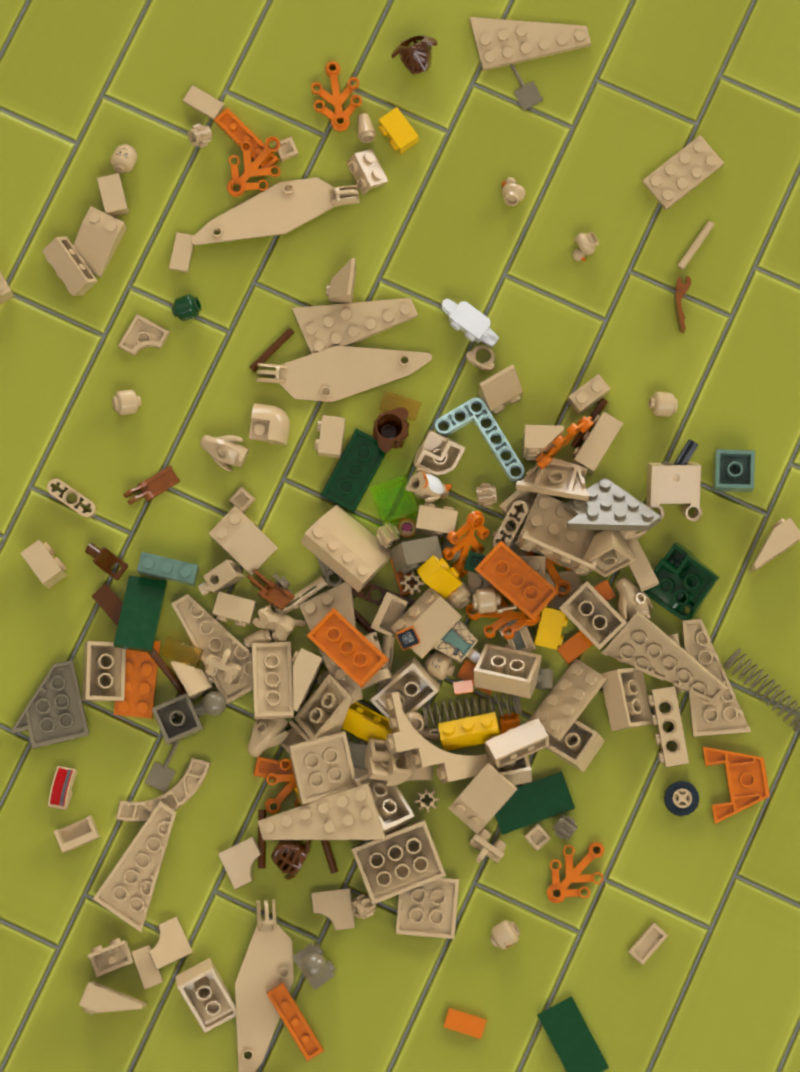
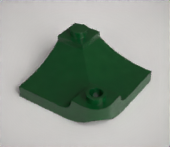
(681, 582)

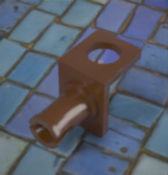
(105, 560)

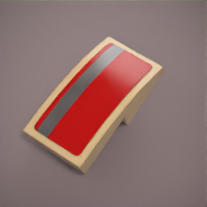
(61, 788)

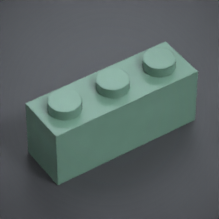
(168, 569)

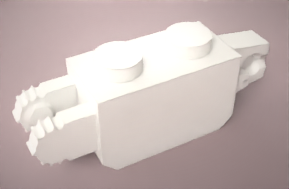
(470, 321)

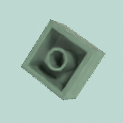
(733, 470)

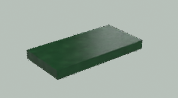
(354, 471)
(140, 614)
(535, 803)
(572, 1038)

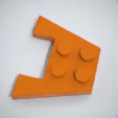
(745, 781)

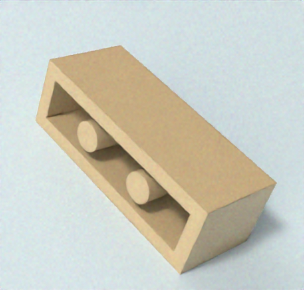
(69, 266)
(597, 441)
(517, 743)

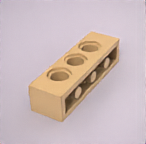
(668, 696)

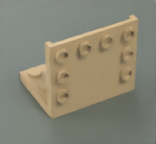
(548, 536)

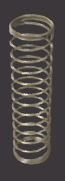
(729, 663)
(425, 707)

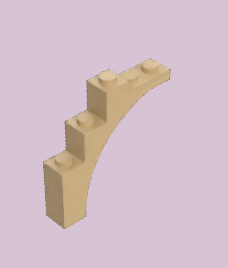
(424, 754)

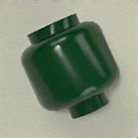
(186, 307)

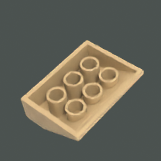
(346, 547)
(398, 863)

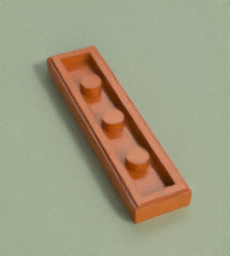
(239, 132)
(295, 1021)

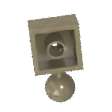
(414, 553)
(165, 714)
(314, 965)

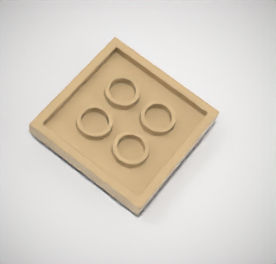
(322, 767)
(429, 909)

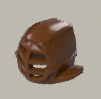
(417, 56)
(391, 429)
(290, 856)

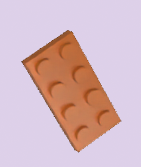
(516, 580)
(347, 647)
(139, 684)

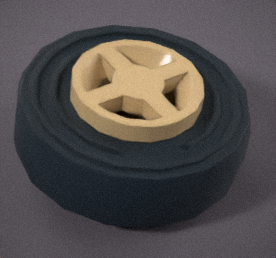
(681, 798)

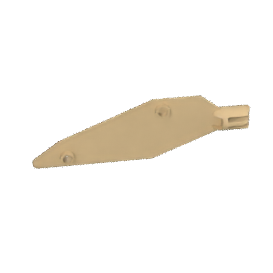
(277, 210)
(341, 371)
(263, 968)

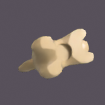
(279, 624)

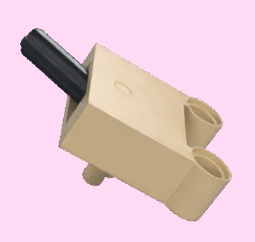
(676, 483)

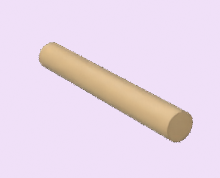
(696, 244)

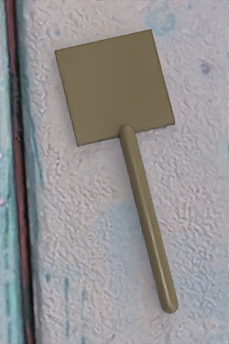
(528, 94)
(160, 775)

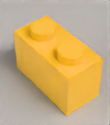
(398, 131)
(439, 576)
(550, 627)

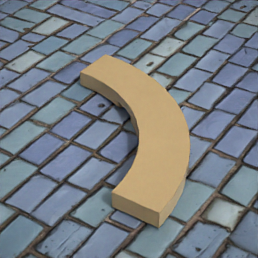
(173, 798)

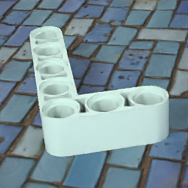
(487, 433)

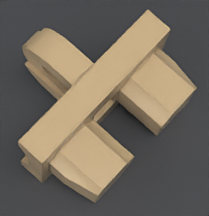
(214, 663)
(486, 849)

